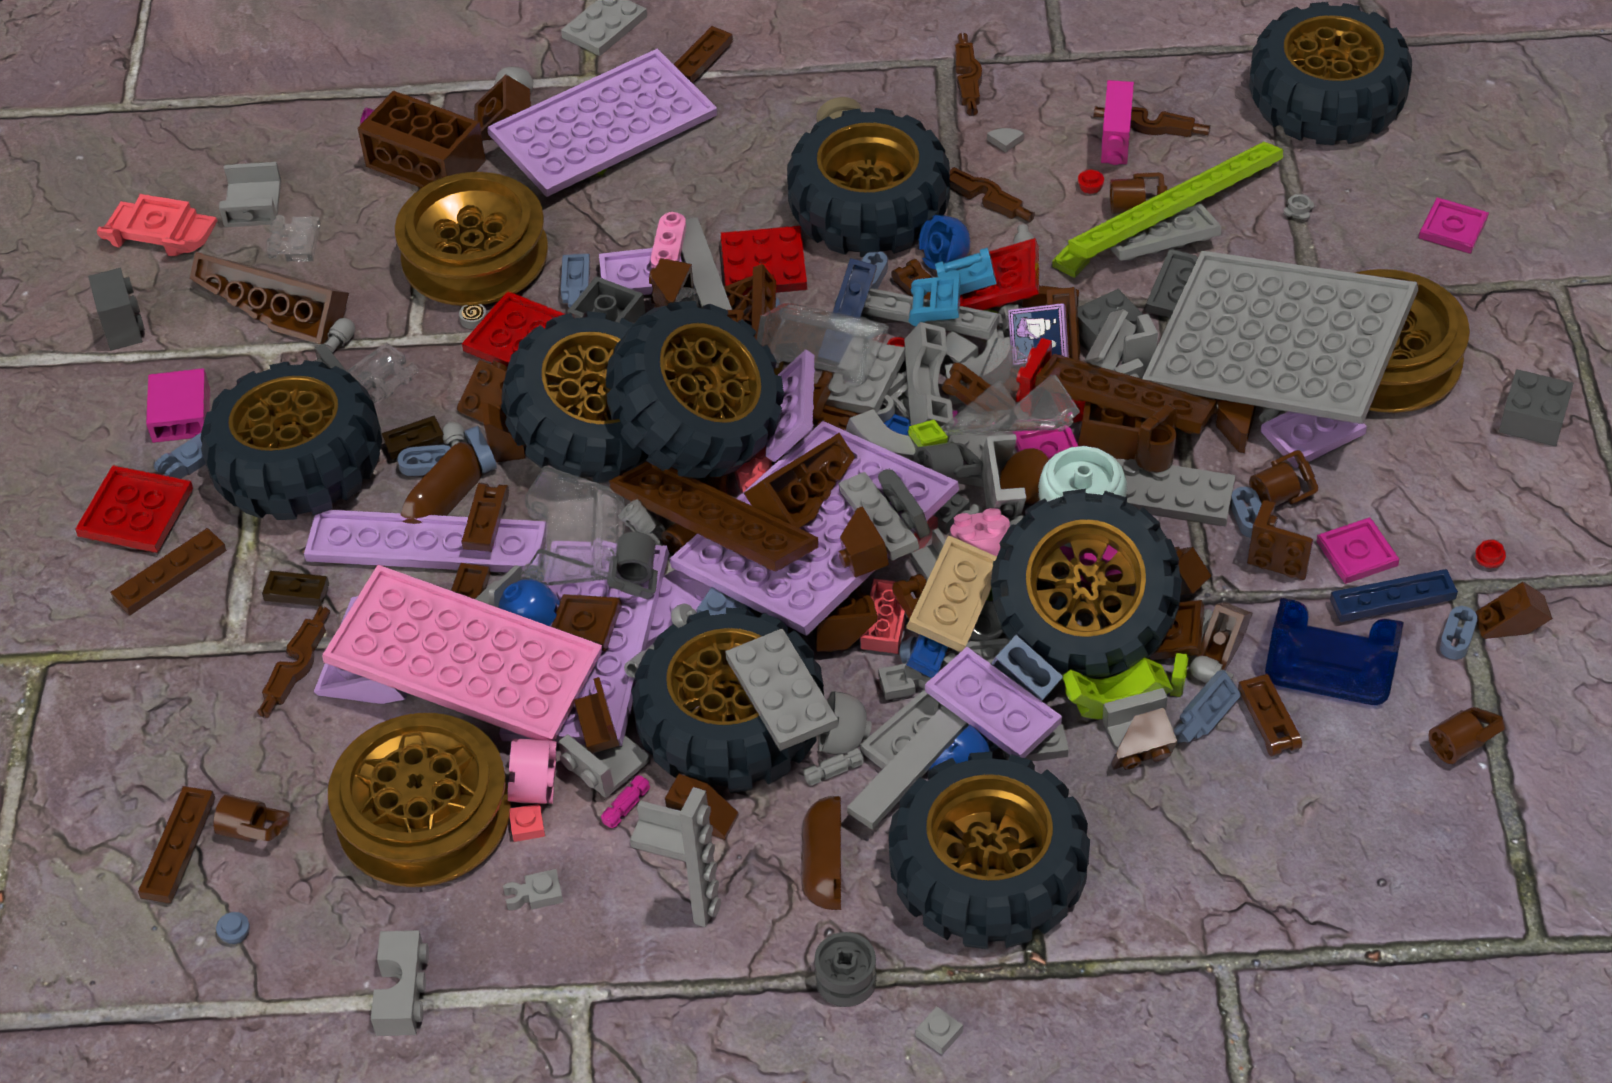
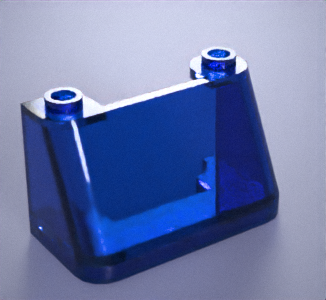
(1331, 660)

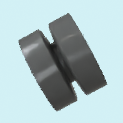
(845, 969)

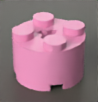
(981, 529)
(532, 771)

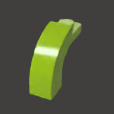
(1092, 693)

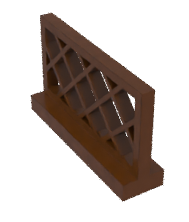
(761, 296)

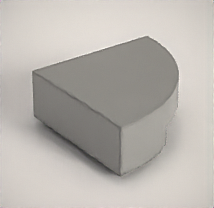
(1005, 138)

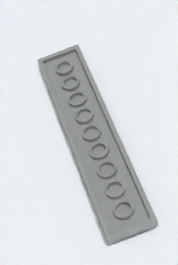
(1172, 493)

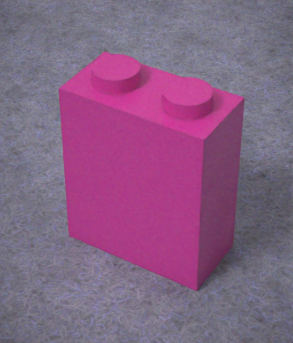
(1117, 122)
(177, 404)

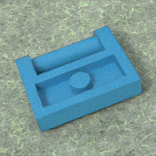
(974, 271)
(943, 300)

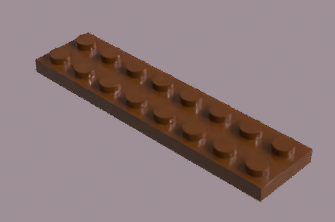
(715, 515)

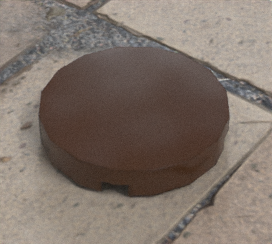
(1024, 471)

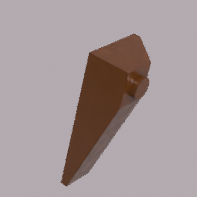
(804, 484)
(846, 623)

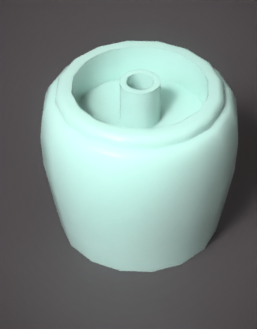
(1081, 469)

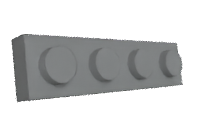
(861, 492)

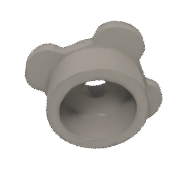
(1299, 207)

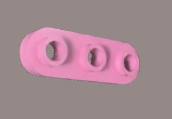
(669, 238)

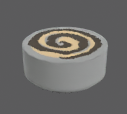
(472, 315)

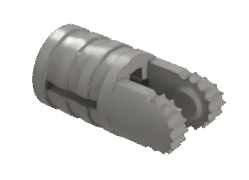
(642, 521)

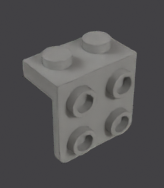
(604, 769)

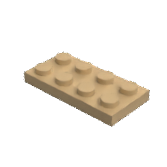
(953, 594)

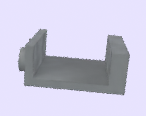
(251, 194)
(996, 452)

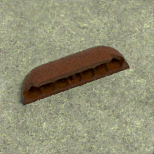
(444, 484)
(822, 853)

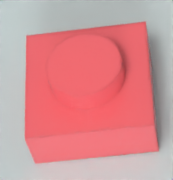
(526, 822)

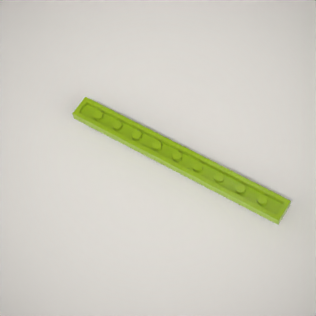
(1174, 200)

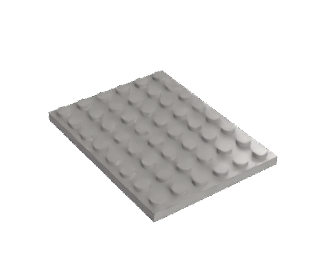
(1282, 335)

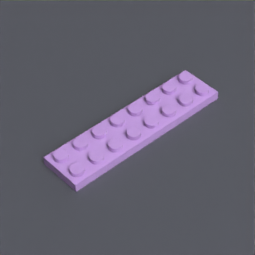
(434, 543)

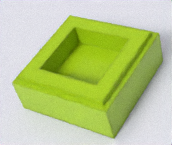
(1069, 262)
(927, 433)
(1179, 674)

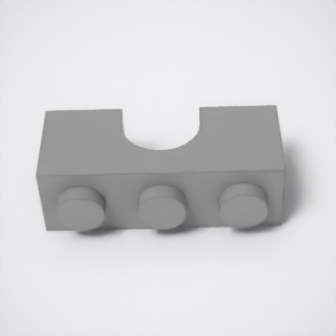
(398, 1008)

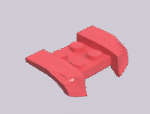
(160, 223)

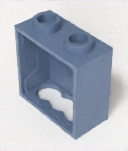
(1027, 668)

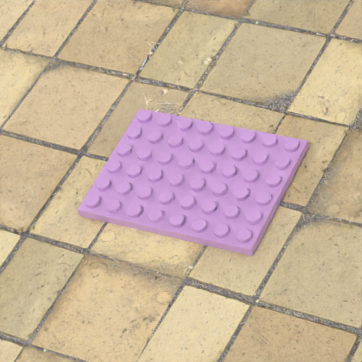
(818, 582)

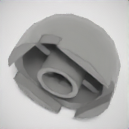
(851, 725)

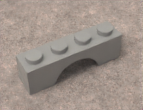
(924, 355)

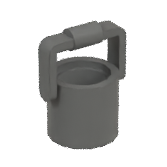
(948, 459)
(633, 565)

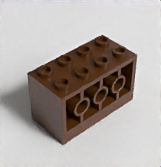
(419, 141)

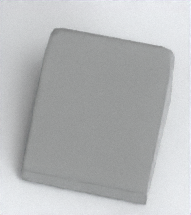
(901, 401)

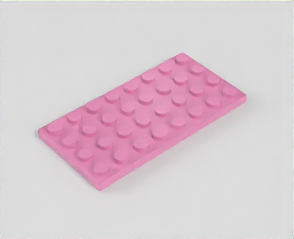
(463, 654)

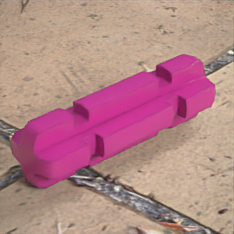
(625, 801)

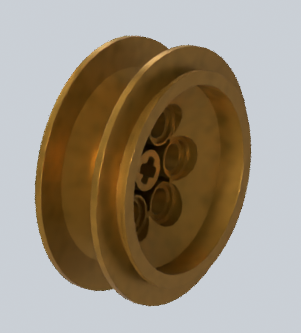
(471, 238)
(1428, 350)
(404, 769)

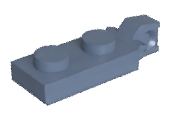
(574, 276)
(1207, 708)

